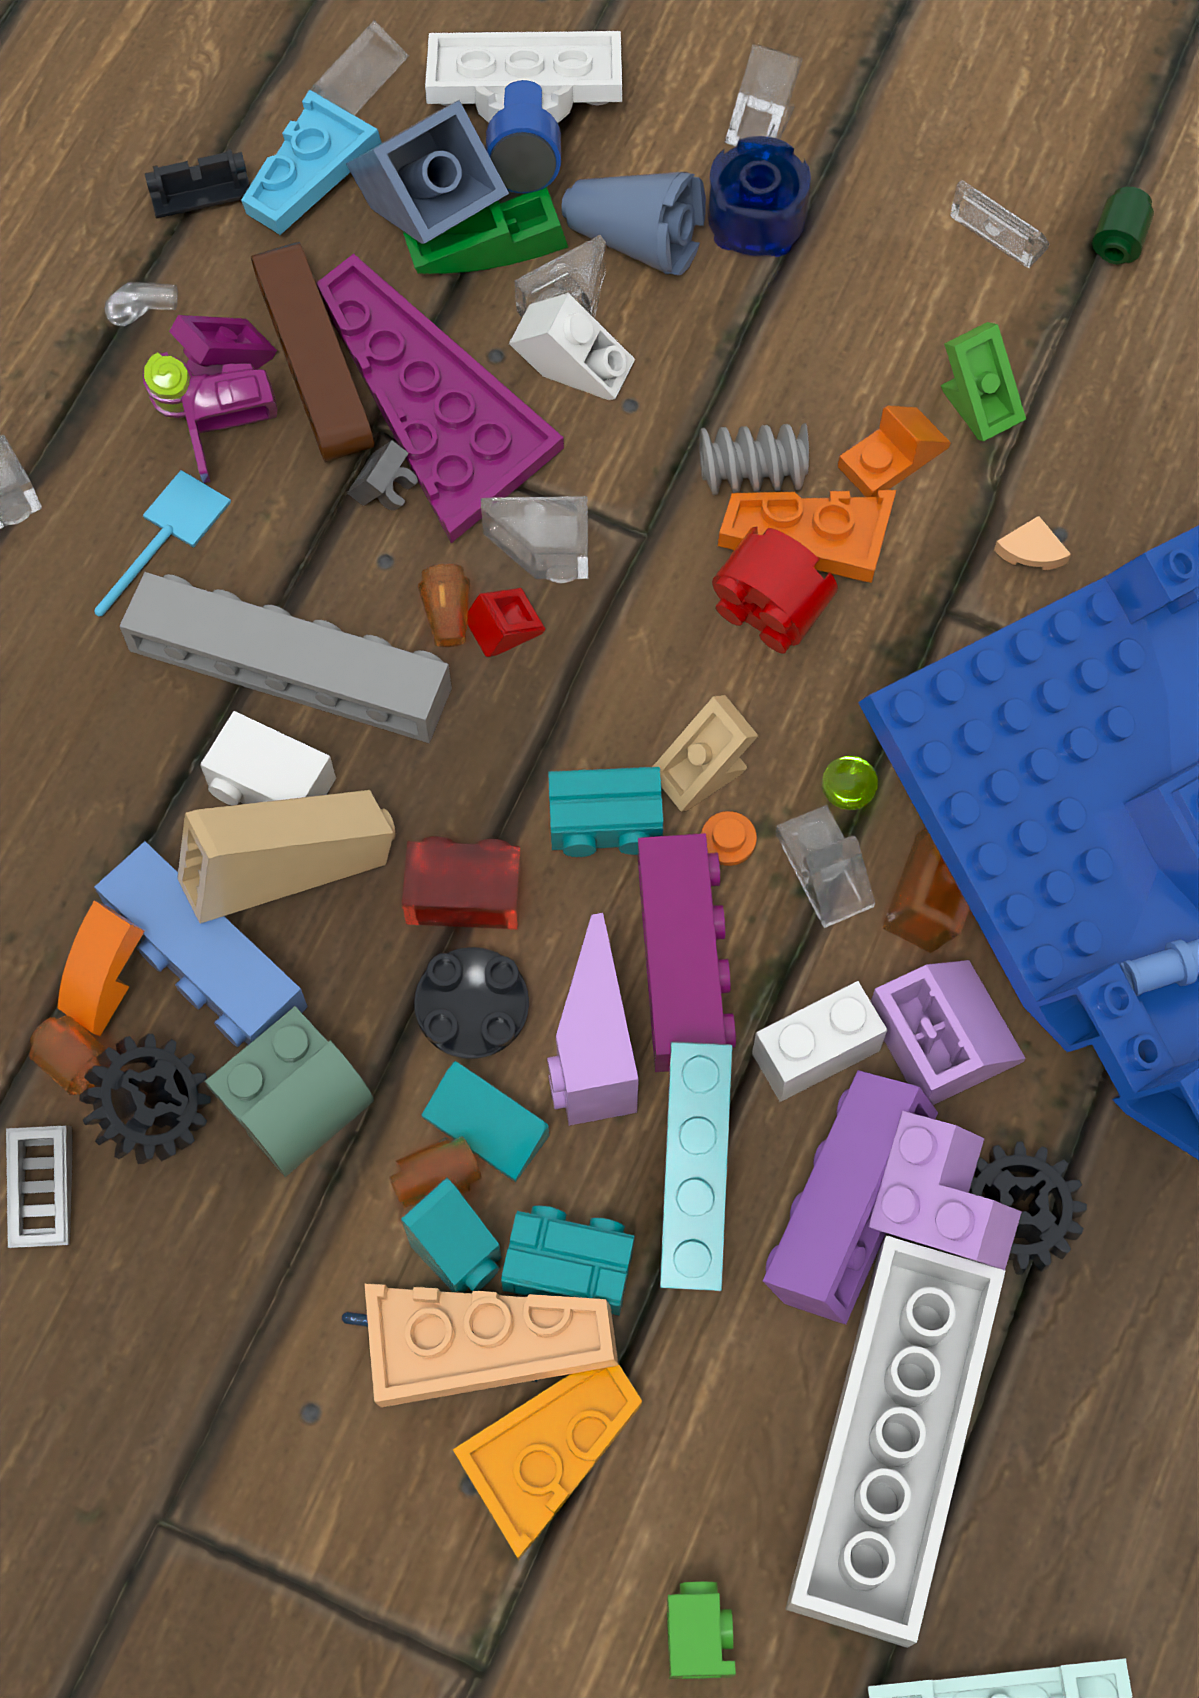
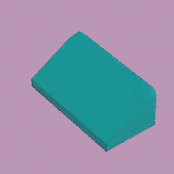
(487, 1119)

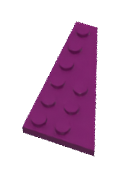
(444, 408)

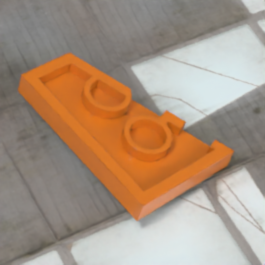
(837, 529)

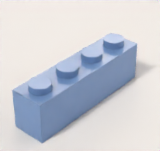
(209, 958)

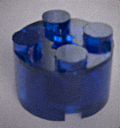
(758, 197)

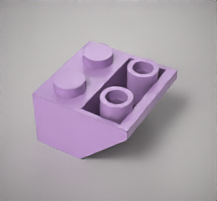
(944, 1029)

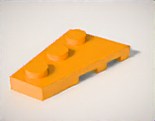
(545, 1449)

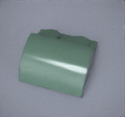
(290, 1090)

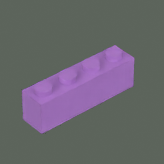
(828, 1234)

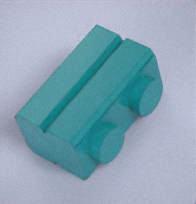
(604, 809)
(567, 1257)

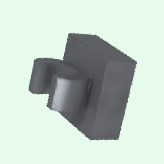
(378, 477)

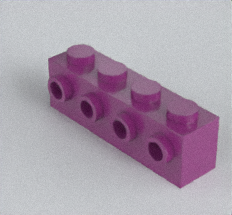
(681, 943)

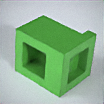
(698, 1633)

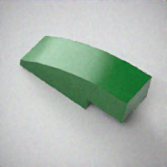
(493, 237)

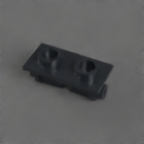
(185, 188)

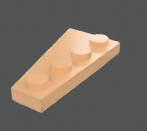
(466, 1342)

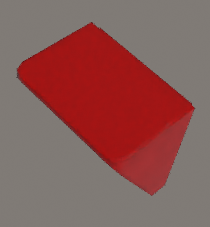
(503, 621)

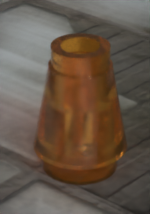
(446, 602)

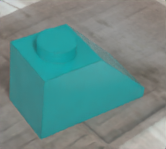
(452, 1239)

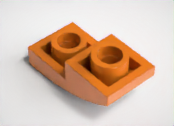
(98, 954)

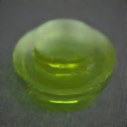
(849, 782)

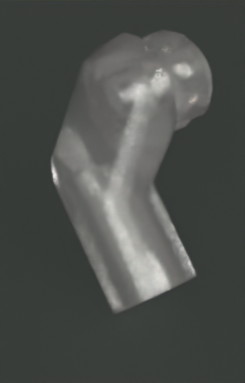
(137, 298)

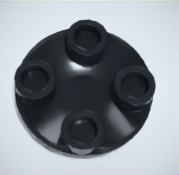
(471, 1002)

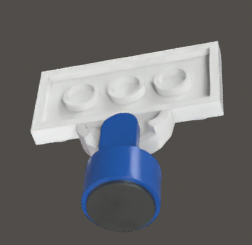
(523, 90)

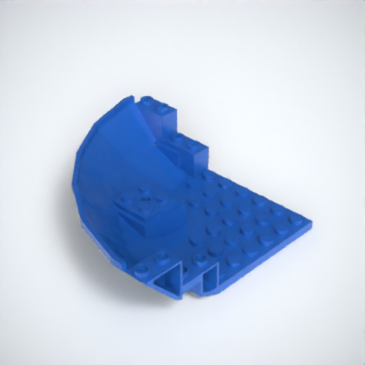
(1070, 812)

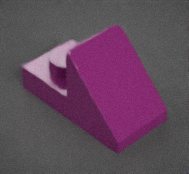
(219, 342)

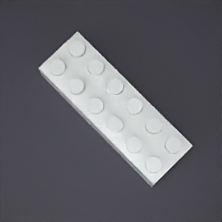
(896, 1443)

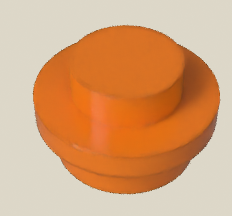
(730, 836)

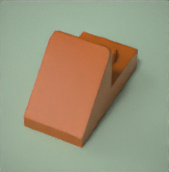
(894, 451)

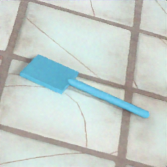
(185, 511)

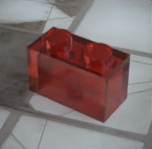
(462, 883)

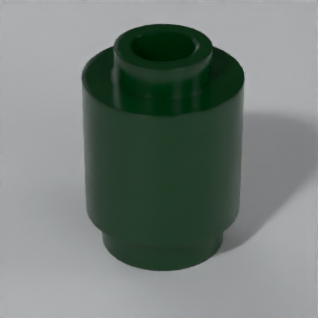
(1123, 226)

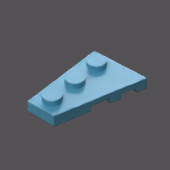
(307, 162)

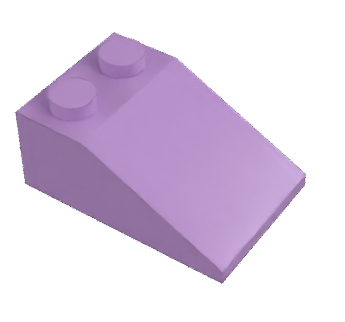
(594, 1059)

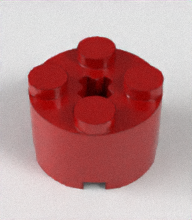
(773, 588)

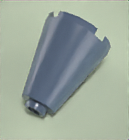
(641, 216)

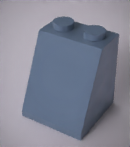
(429, 175)

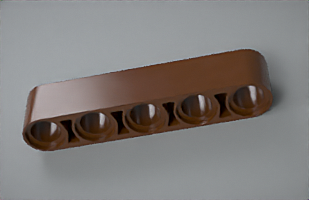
(312, 352)

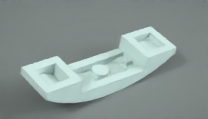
(1079, 1680)

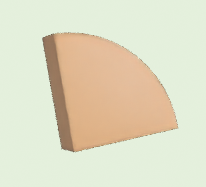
(1033, 546)

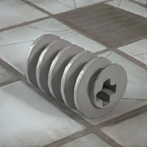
(754, 458)

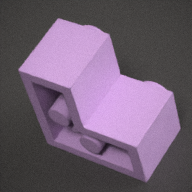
(928, 1194)

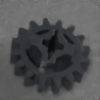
(121, 1106)
(1038, 1222)

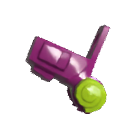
(209, 401)

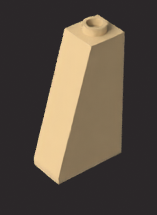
(278, 848)

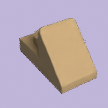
(706, 754)

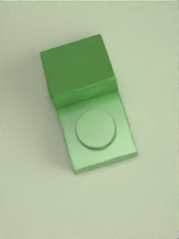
(983, 382)

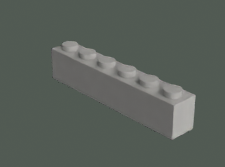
(287, 656)

